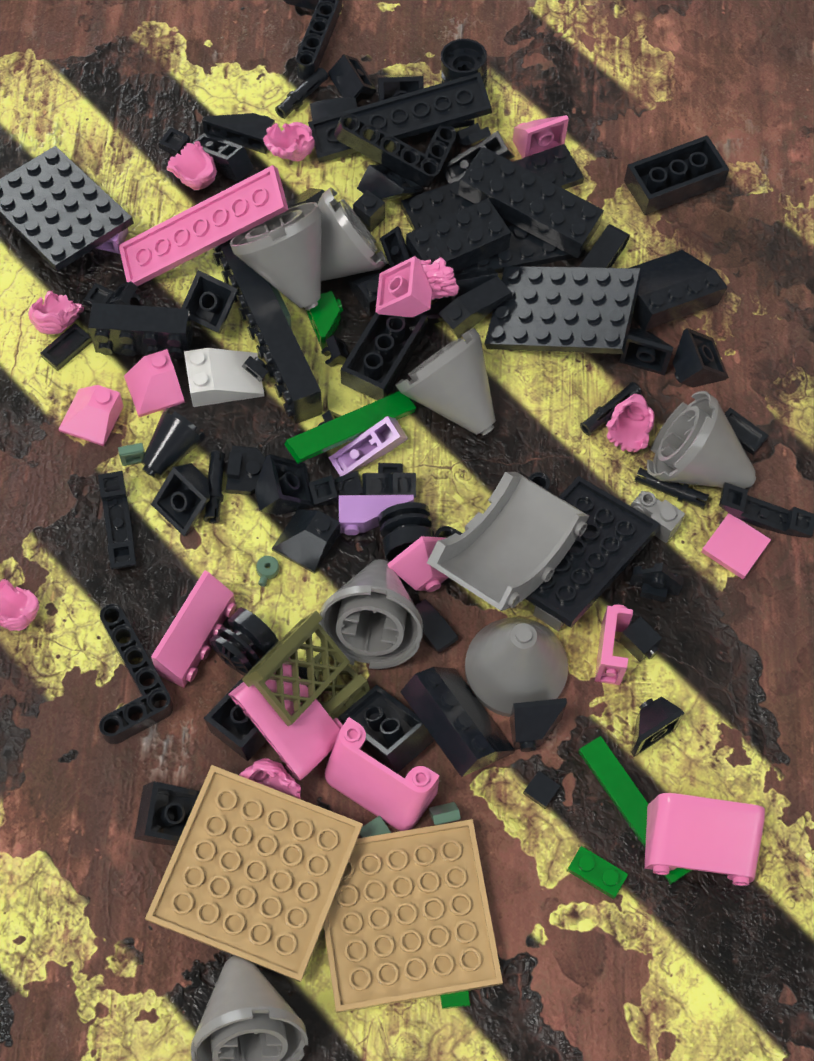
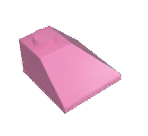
(540, 135)
(404, 290)
(154, 384)
(93, 414)
(413, 567)

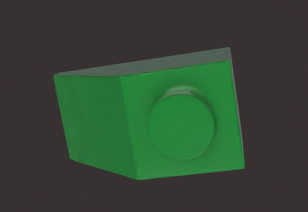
(325, 317)

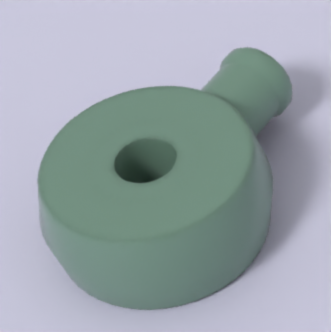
(267, 573)

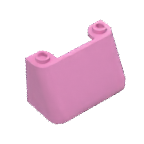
(303, 742)
(374, 785)
(704, 836)

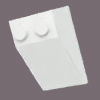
(219, 376)

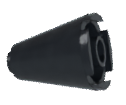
(170, 443)

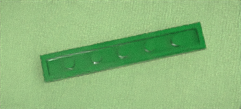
(347, 426)
(622, 792)

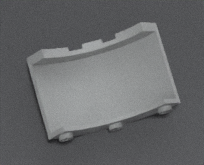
(511, 544)

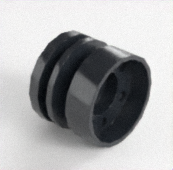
(462, 59)
(403, 525)
(247, 638)

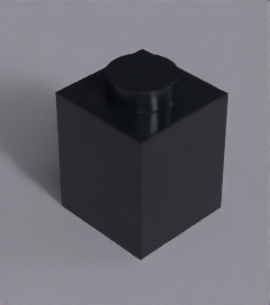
(370, 210)
(641, 640)

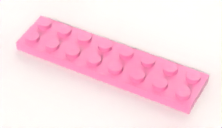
(204, 226)

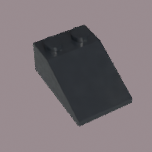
(391, 728)
(164, 812)

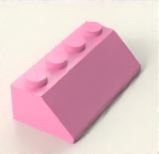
(190, 631)

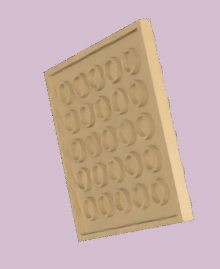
(255, 873)
(411, 919)

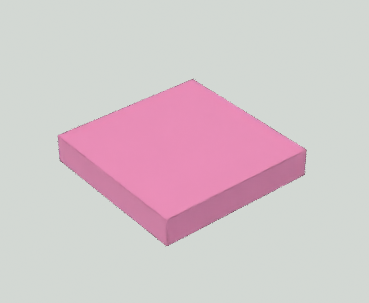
(736, 546)

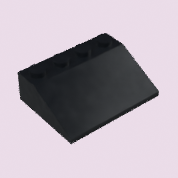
(675, 288)
(456, 719)

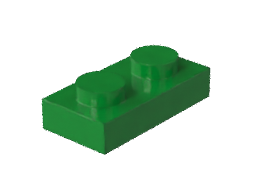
(597, 872)

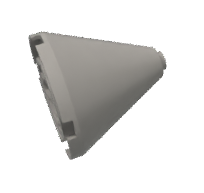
(345, 241)
(287, 253)
(455, 384)
(700, 447)
(373, 618)
(515, 664)
(247, 1020)

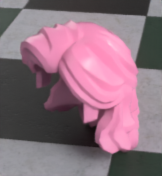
(291, 143)
(193, 166)
(440, 278)
(54, 314)
(631, 424)
(17, 606)
(272, 775)

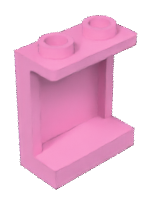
(612, 668)

